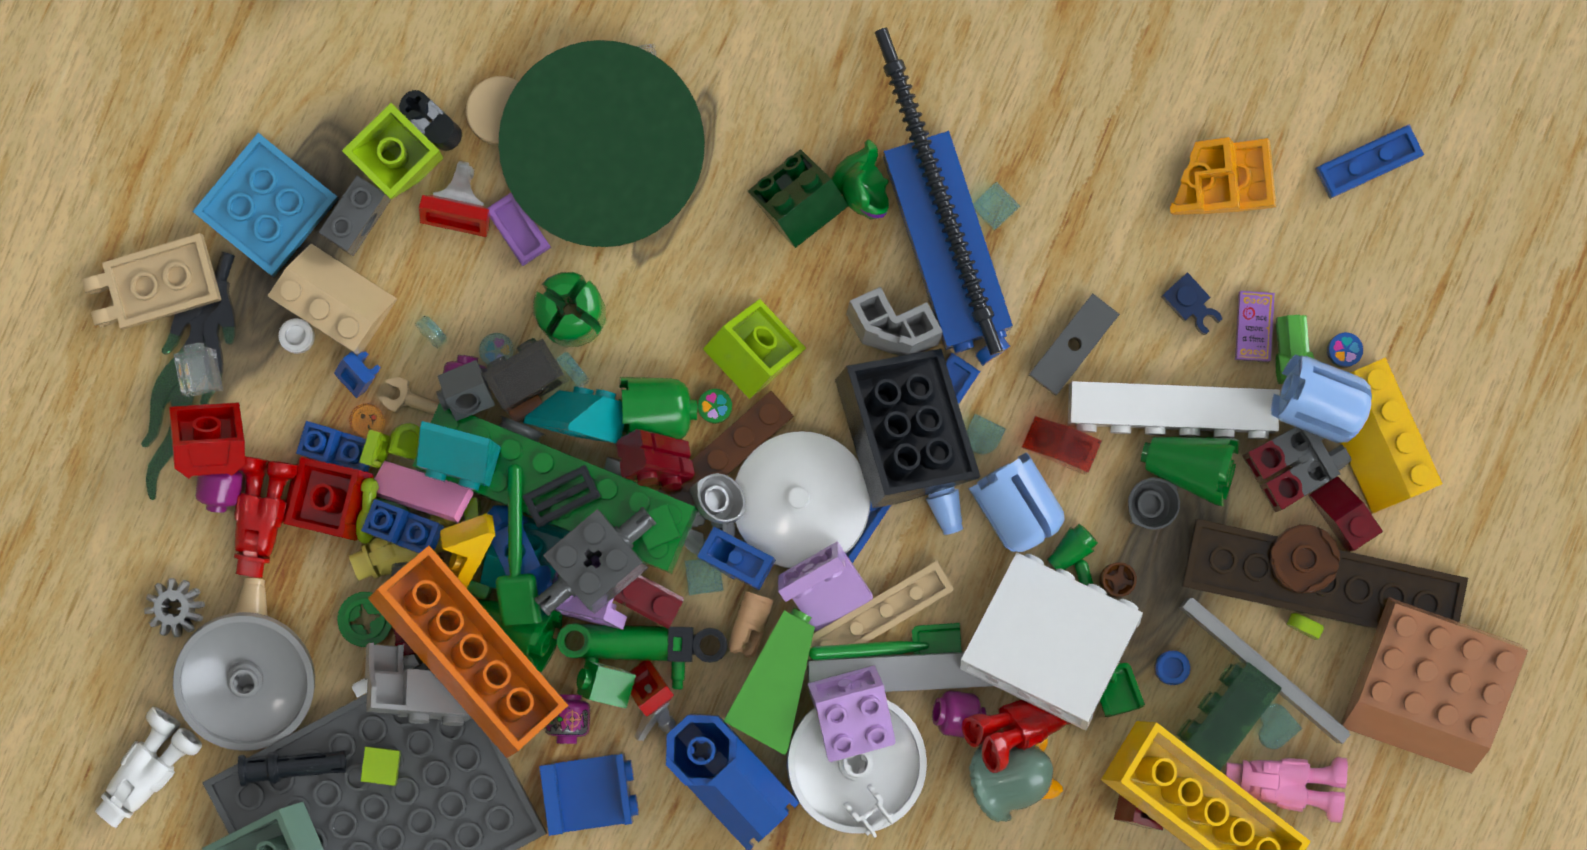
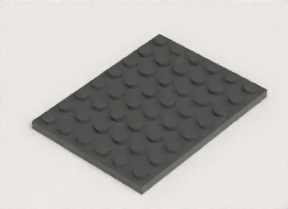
(448, 793)

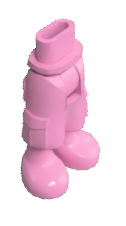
(1286, 782)

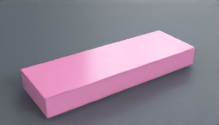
(421, 492)

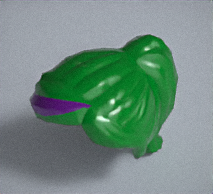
(863, 182)

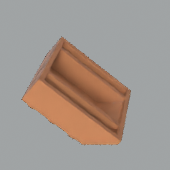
(1434, 686)

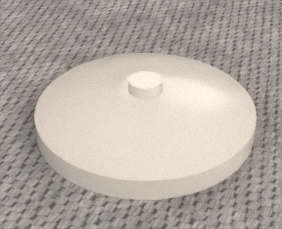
(802, 497)
(825, 786)

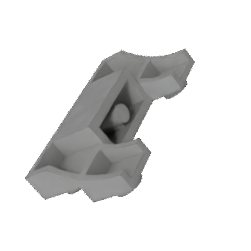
(407, 692)

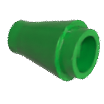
(1072, 548)

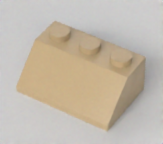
(332, 298)

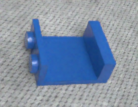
(588, 793)

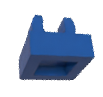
(355, 374)

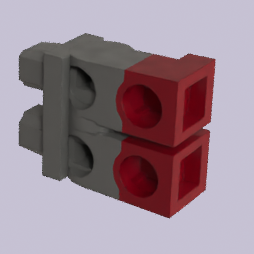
(1309, 465)

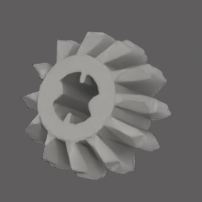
(176, 594)

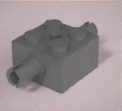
(573, 561)

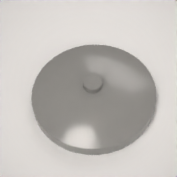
(244, 681)

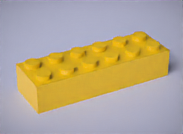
(1193, 796)

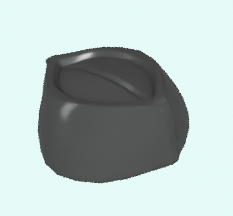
(1153, 503)

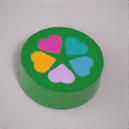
(715, 406)

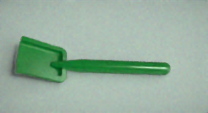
(516, 590)
(925, 638)
(1122, 690)

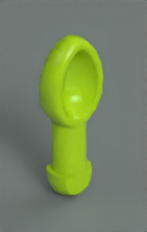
(369, 488)

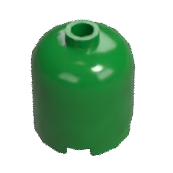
(657, 406)

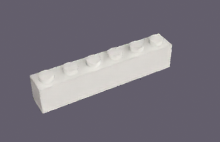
(1173, 408)

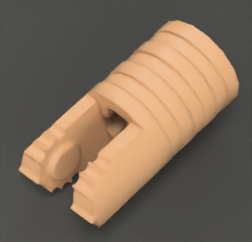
(750, 624)

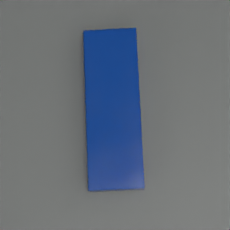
(1369, 161)

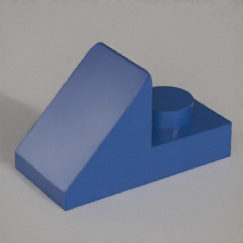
(736, 558)

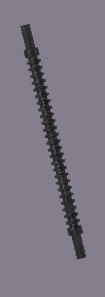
(982, 313)

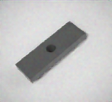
(1086, 328)

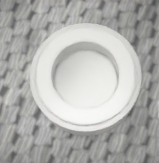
(296, 336)

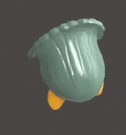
(1017, 786)

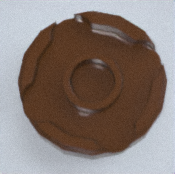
(1304, 558)

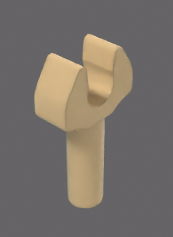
(407, 398)

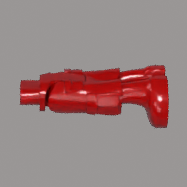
(258, 516)
(1022, 727)

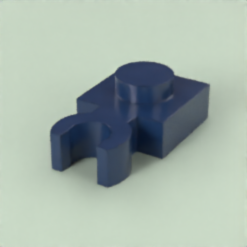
(1188, 300)

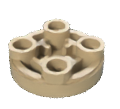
(487, 105)

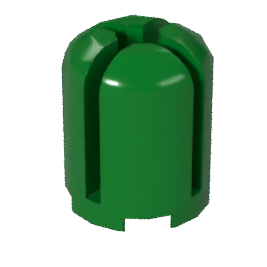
(564, 329)

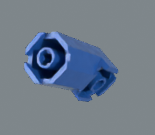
(727, 777)

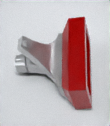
(456, 206)
(652, 698)

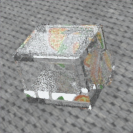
(198, 370)

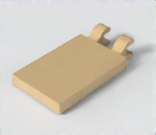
(155, 283)

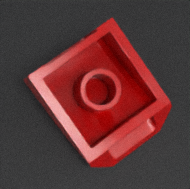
(207, 439)
(325, 498)

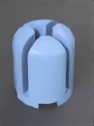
(1322, 399)
(1019, 504)

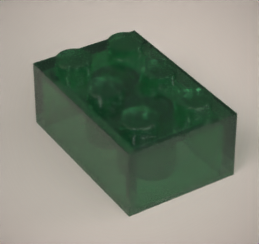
(1228, 713)

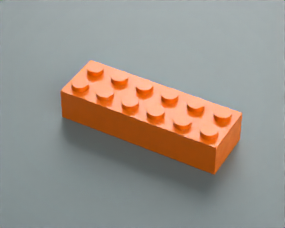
(468, 652)

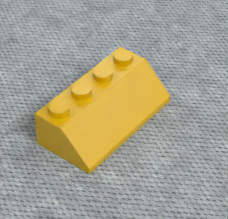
(1389, 450)

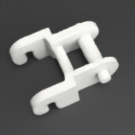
(880, 822)

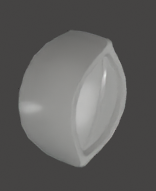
(718, 498)

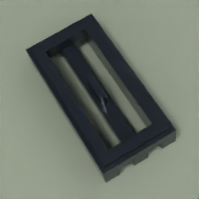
(588, 483)

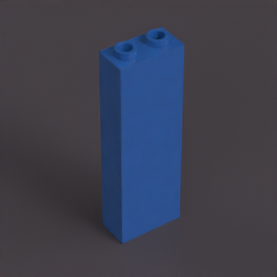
(932, 251)

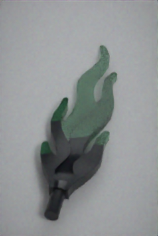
(205, 328)

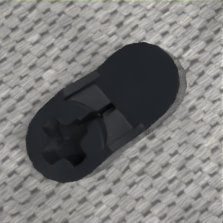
(420, 109)

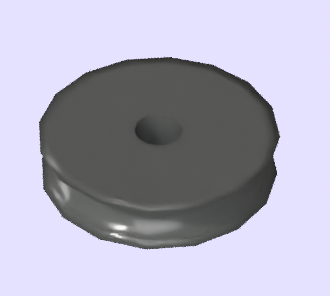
(520, 429)

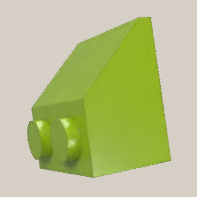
(393, 152)
(754, 348)

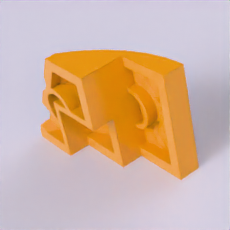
(1226, 178)

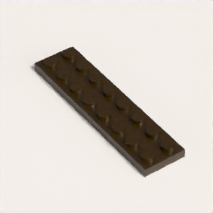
(1238, 566)

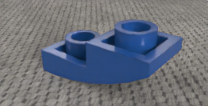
(331, 446)
(401, 527)

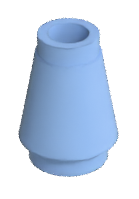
(946, 509)

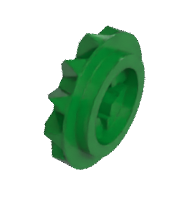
(355, 633)

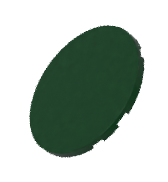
(601, 143)

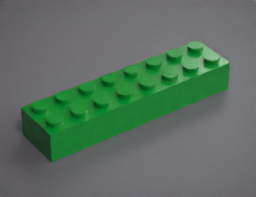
(543, 464)

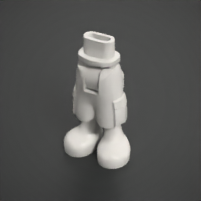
(143, 770)

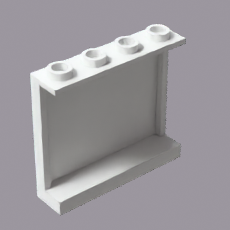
(1051, 639)

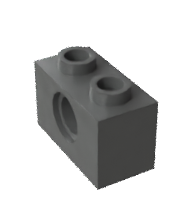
(355, 215)

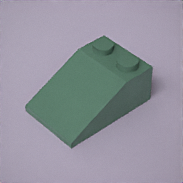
(280, 830)

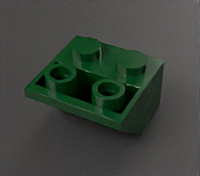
(798, 198)

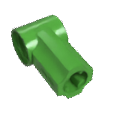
(1292, 340)

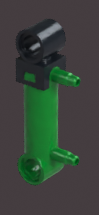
(644, 644)

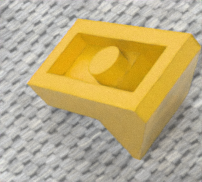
(468, 544)

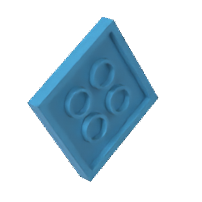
(265, 205)

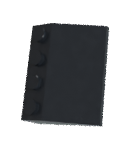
(906, 427)

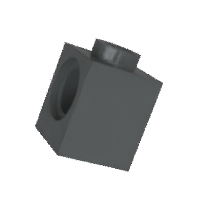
(464, 391)

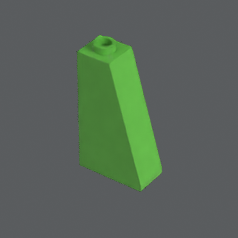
(773, 687)

